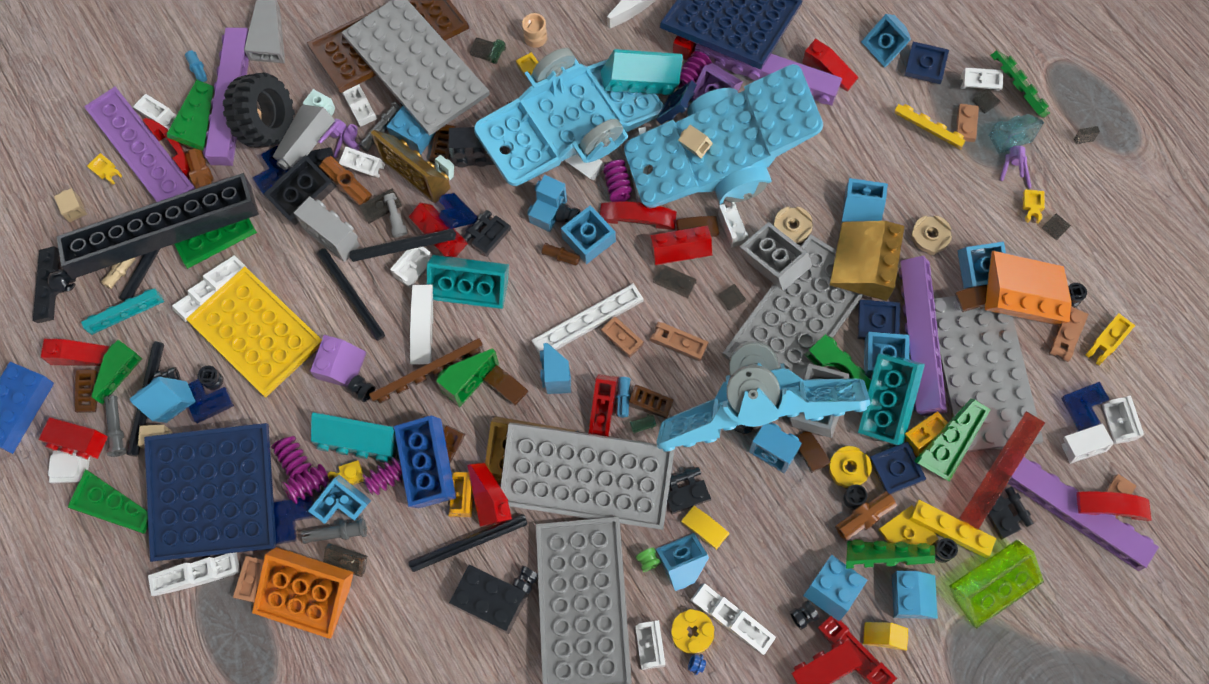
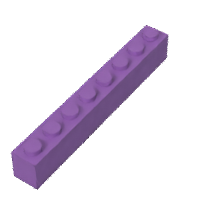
(233, 64)
(821, 84)
(923, 333)
(1103, 528)

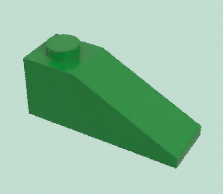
(115, 367)

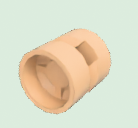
(534, 30)

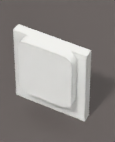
(66, 468)

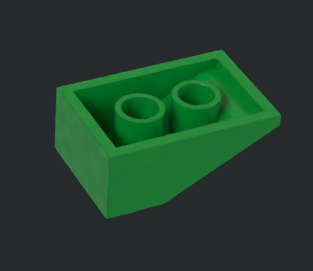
(463, 378)

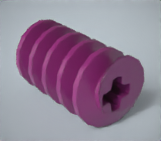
(693, 67)
(617, 180)
(290, 456)
(383, 476)
(305, 483)

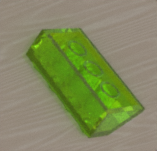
(997, 583)

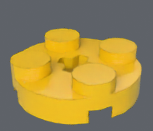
(842, 476)
(704, 628)

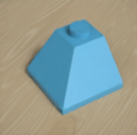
(887, 39)
(683, 560)

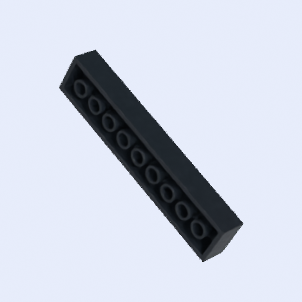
(156, 226)

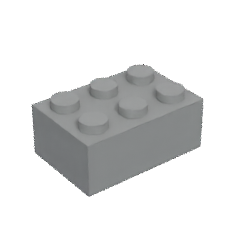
(327, 228)
(776, 256)
(826, 425)

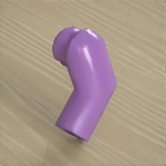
(350, 136)

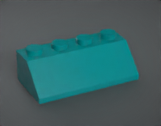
(642, 72)
(468, 281)
(891, 398)
(353, 437)

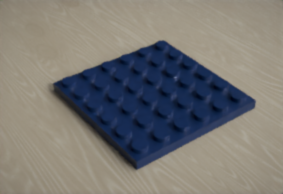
(733, 27)
(209, 492)

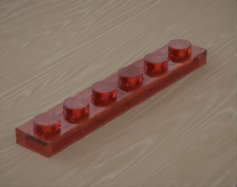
(1001, 470)

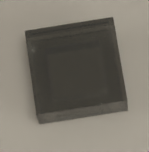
(481, 48)
(986, 100)
(1086, 135)
(1056, 226)
(731, 297)

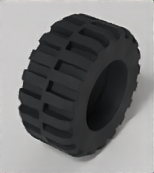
(242, 111)

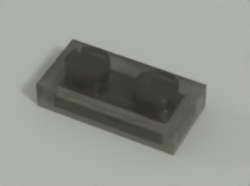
(376, 207)
(674, 281)
(345, 559)

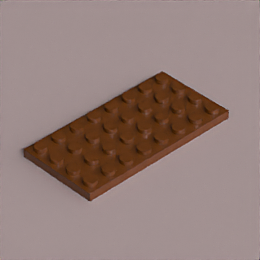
(348, 68)

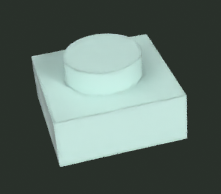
(444, 165)

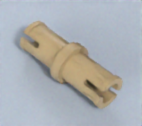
(116, 272)

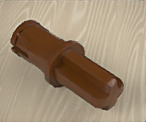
(560, 254)

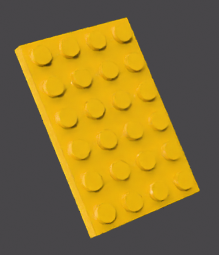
(255, 331)

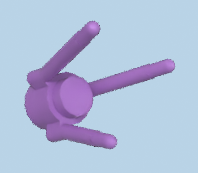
(335, 130)
(1017, 158)

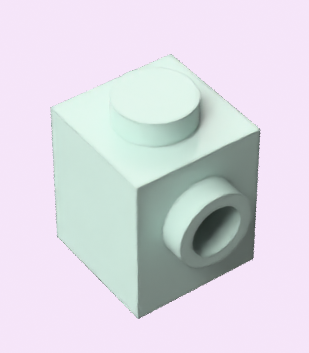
(318, 99)

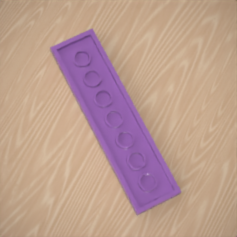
(138, 146)

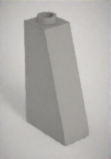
(265, 33)
(302, 135)

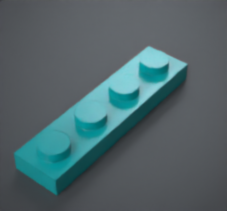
(123, 311)

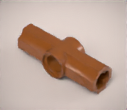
(199, 170)
(337, 173)
(866, 516)

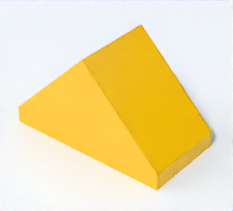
(885, 635)

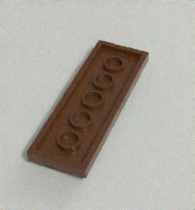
(419, 375)

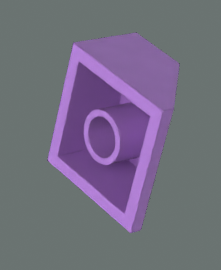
(715, 78)
(337, 361)

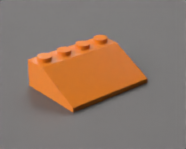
(1028, 289)
(302, 592)

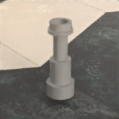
(398, 228)

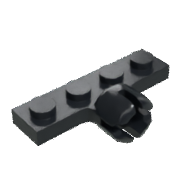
(49, 284)

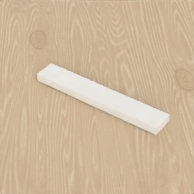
(589, 319)

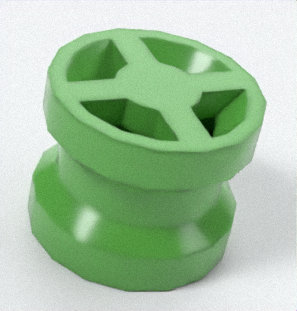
(648, 559)

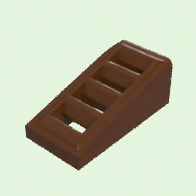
(442, 133)
(80, 382)
(648, 408)

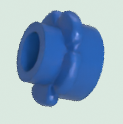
(696, 664)

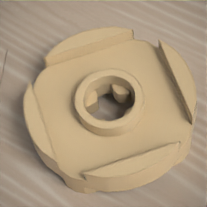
(793, 215)
(926, 243)

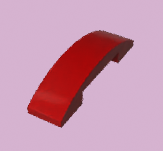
(160, 133)
(638, 213)
(1114, 504)
(872, 670)

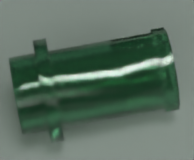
(496, 51)
(643, 424)

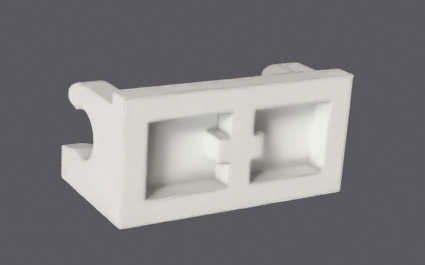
(982, 78)
(361, 162)
(590, 169)
(732, 225)
(411, 265)
(1122, 420)
(1087, 443)
(650, 645)

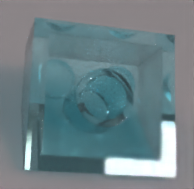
(1015, 132)

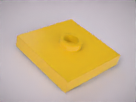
(904, 530)

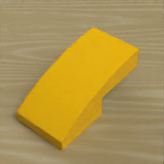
(705, 527)

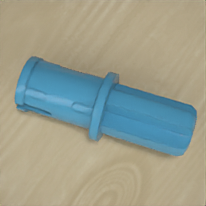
(196, 66)
(623, 397)

